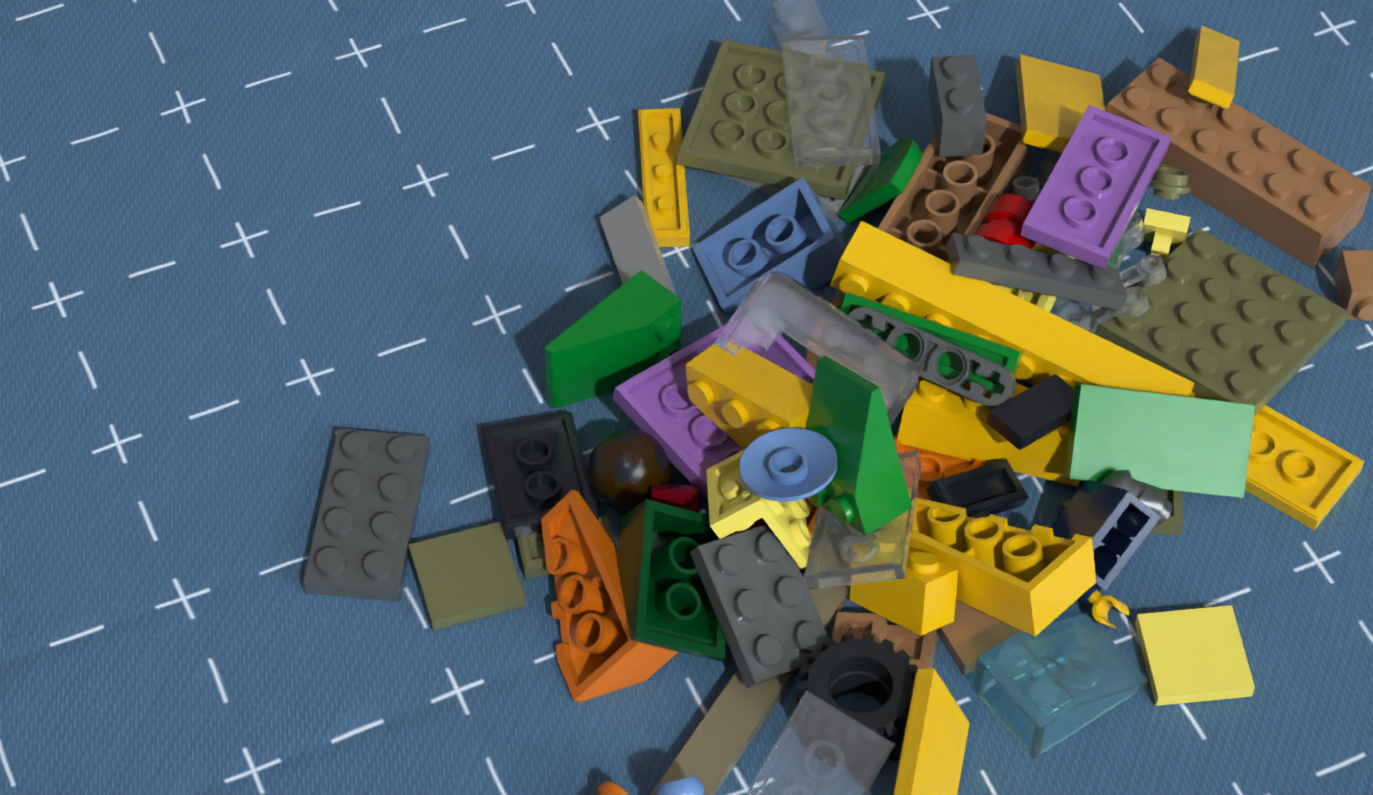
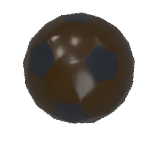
(626, 467)

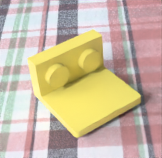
(736, 509)

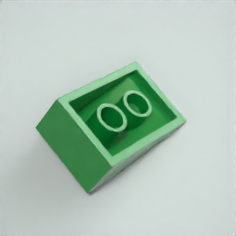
(613, 342)
(869, 475)

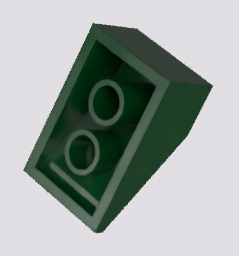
(661, 583)

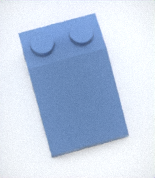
(782, 235)

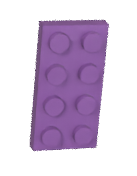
(1096, 187)

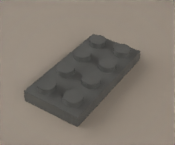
(367, 515)

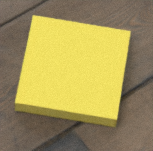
(1194, 655)

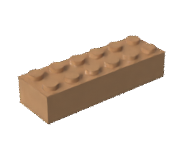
(1247, 165)

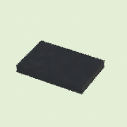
(534, 468)

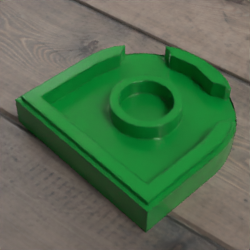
(883, 181)

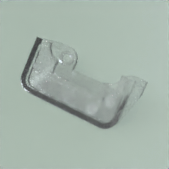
(786, 306)

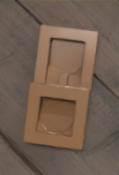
(919, 648)

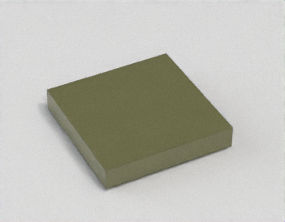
(467, 575)

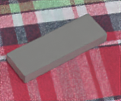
(634, 242)

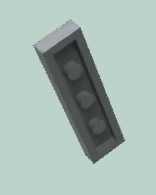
(1035, 271)

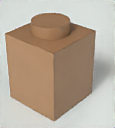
(1355, 284)

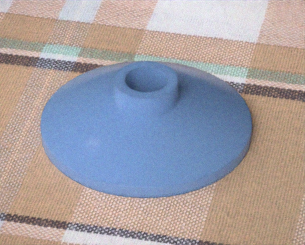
(788, 464)

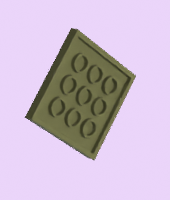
(744, 124)
(1227, 323)

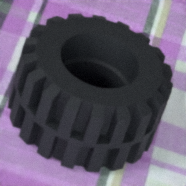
(865, 669)

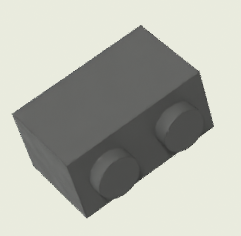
(957, 106)

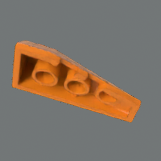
(590, 606)

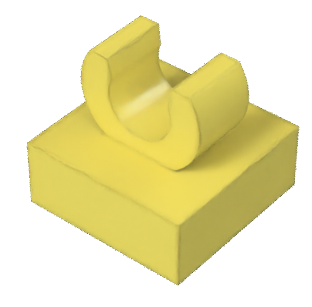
(1164, 231)

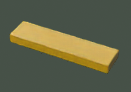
(1214, 67)
(662, 176)

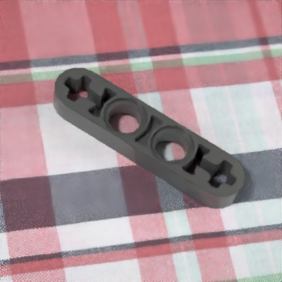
(932, 350)

